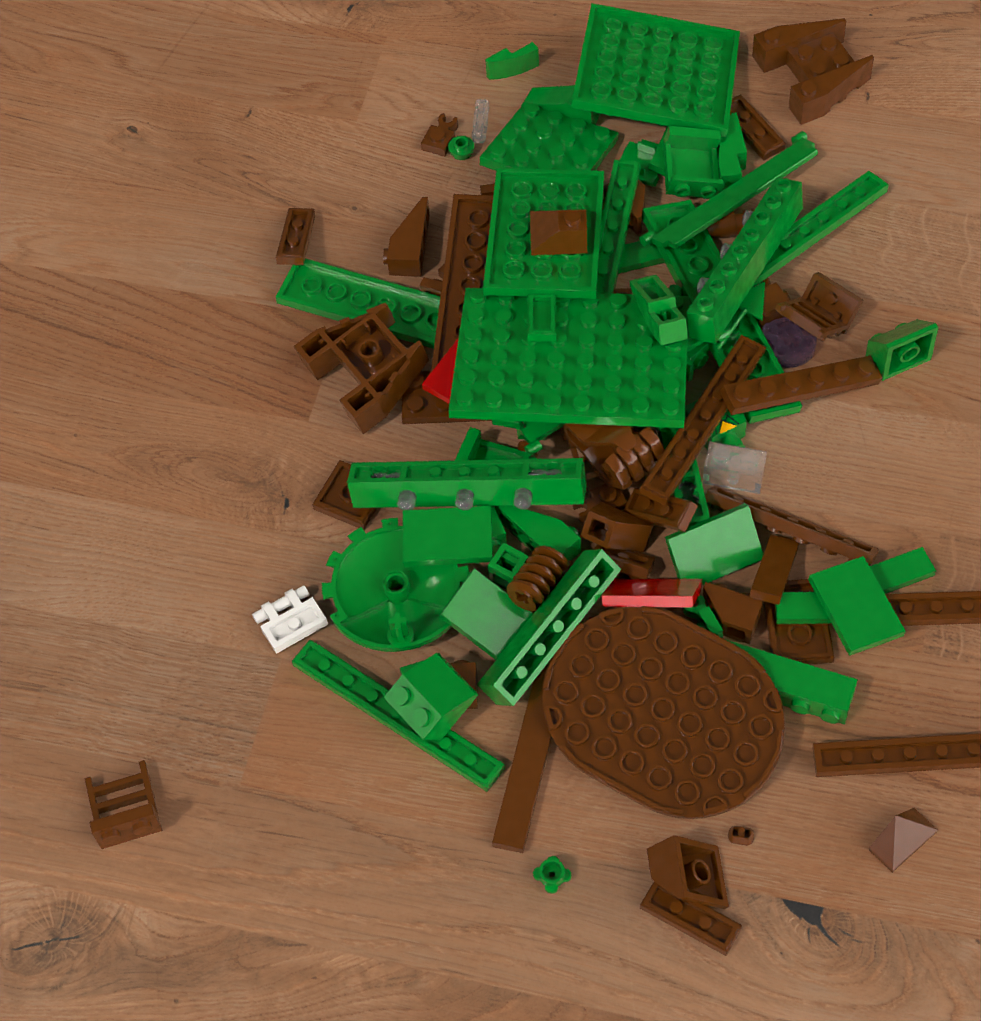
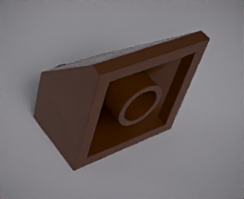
(558, 232)
(689, 870)

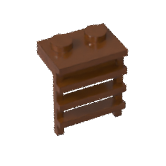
(823, 309)
(129, 823)

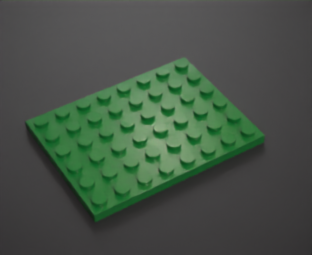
(596, 371)

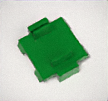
(642, 153)

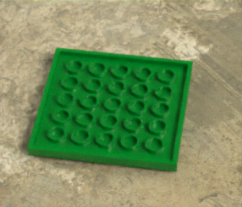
(656, 69)

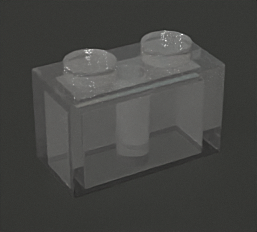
(734, 467)

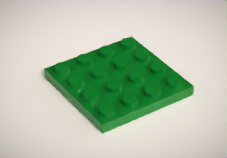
(548, 141)

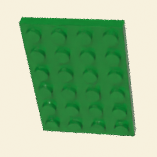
(509, 262)

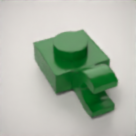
(704, 616)

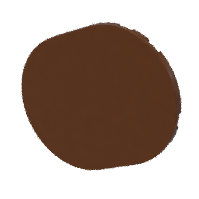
(664, 712)

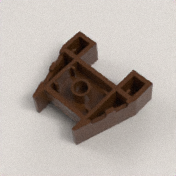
(816, 60)
(371, 357)

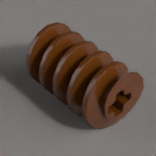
(536, 577)

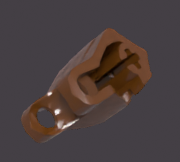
(616, 451)

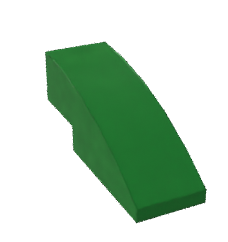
(732, 153)
(659, 309)

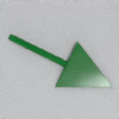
(751, 305)

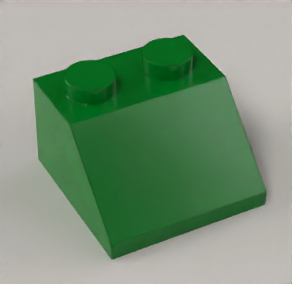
(903, 347)
(431, 697)

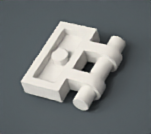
(292, 625)

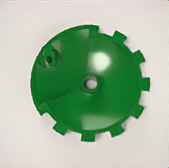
(372, 611)

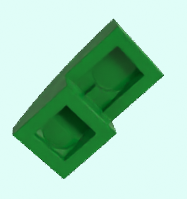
(508, 64)

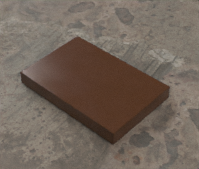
(798, 642)

